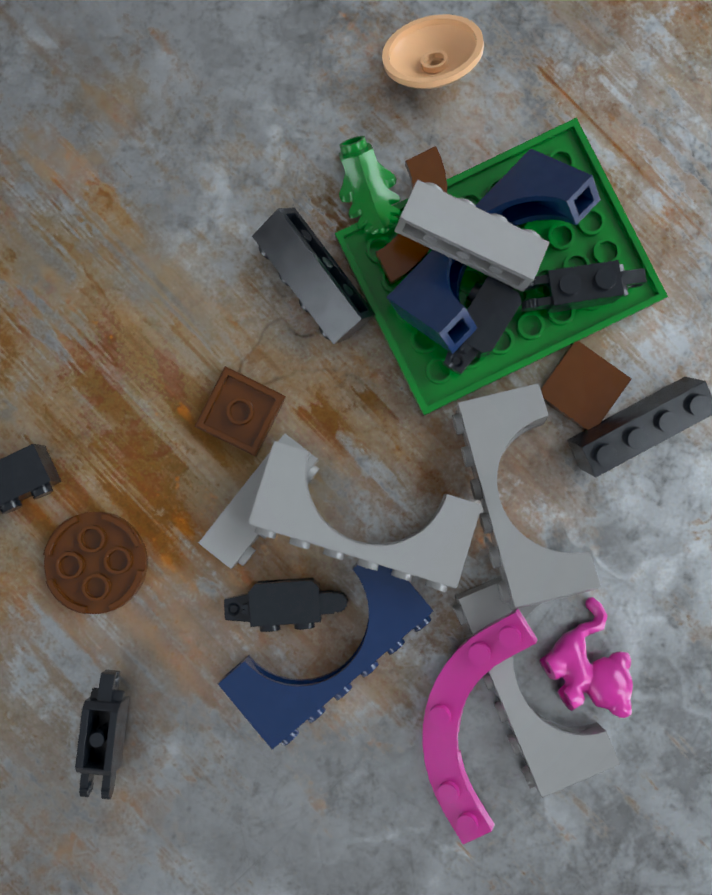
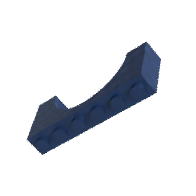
(529, 192)
(282, 704)

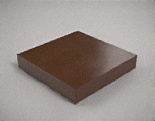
(583, 386)
(240, 411)

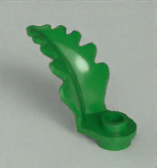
(368, 186)

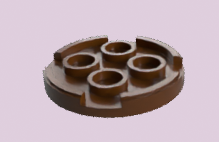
(95, 562)

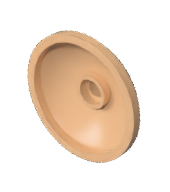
(433, 51)

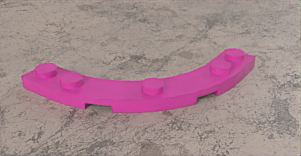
(444, 714)

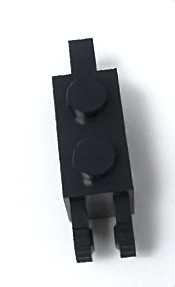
(583, 286)
(491, 310)
(284, 603)
(102, 735)

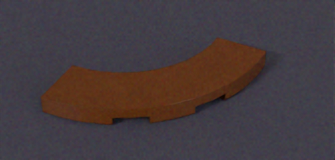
(402, 253)

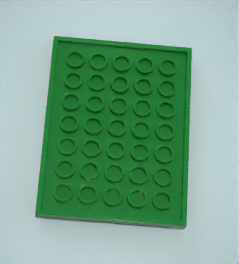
(530, 335)

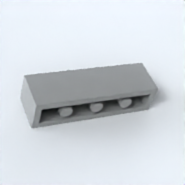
(472, 235)
(231, 535)

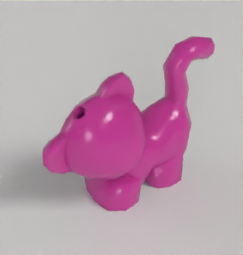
(604, 680)

